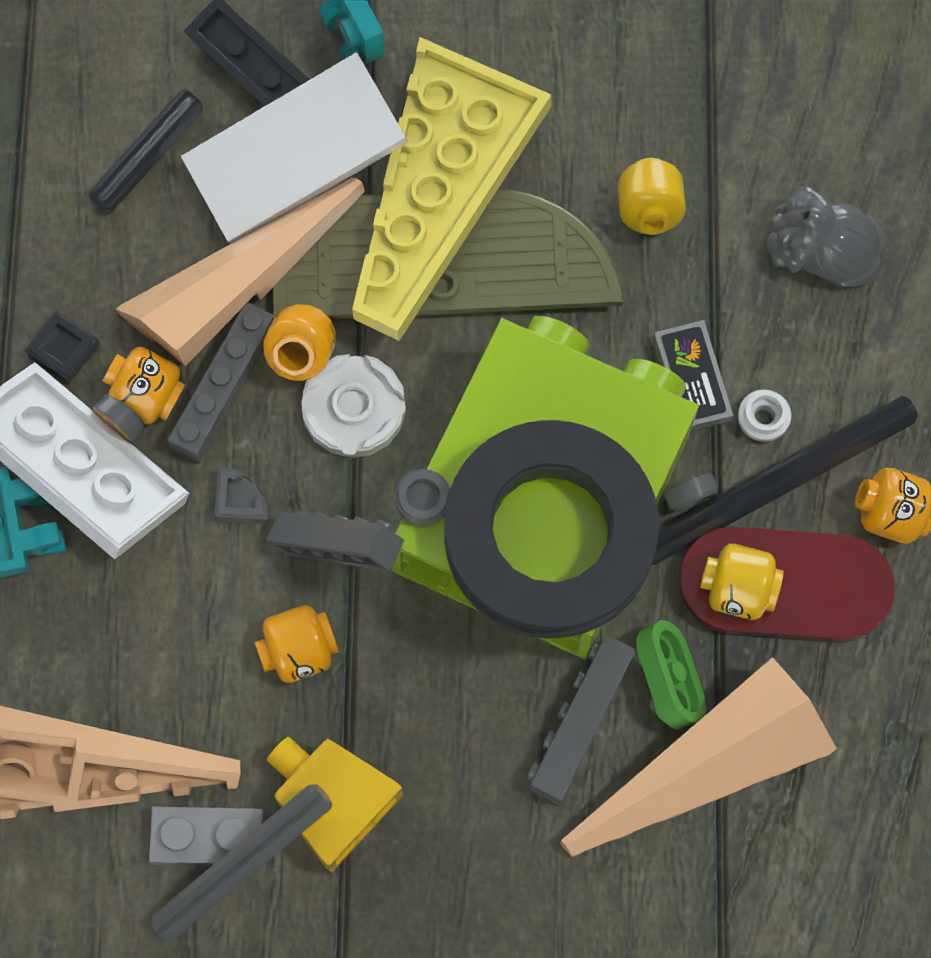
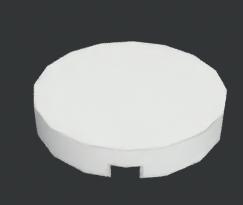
(353, 406)

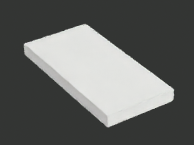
(294, 148)
(82, 463)

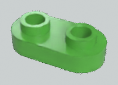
(670, 675)

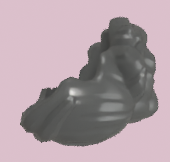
(825, 239)

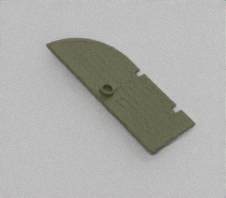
(514, 259)

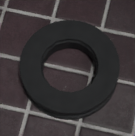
(557, 452)

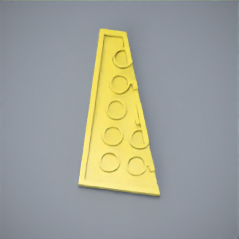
(462, 139)

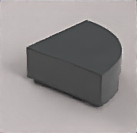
(238, 499)

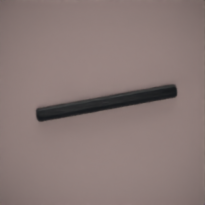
(784, 476)

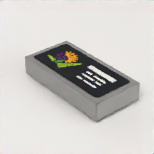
(690, 355)

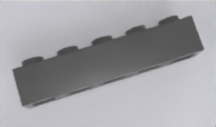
(221, 384)
(336, 539)
(580, 719)

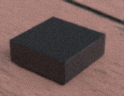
(62, 347)

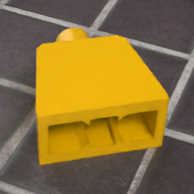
(356, 789)

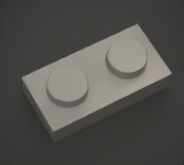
(198, 834)

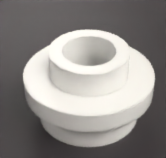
(770, 402)

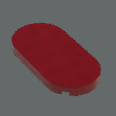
(828, 592)

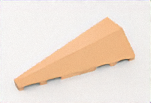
(203, 298)
(745, 739)
(88, 767)

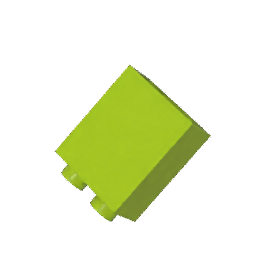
(551, 524)

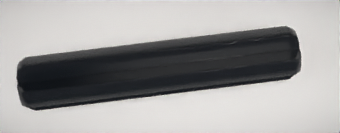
(145, 151)

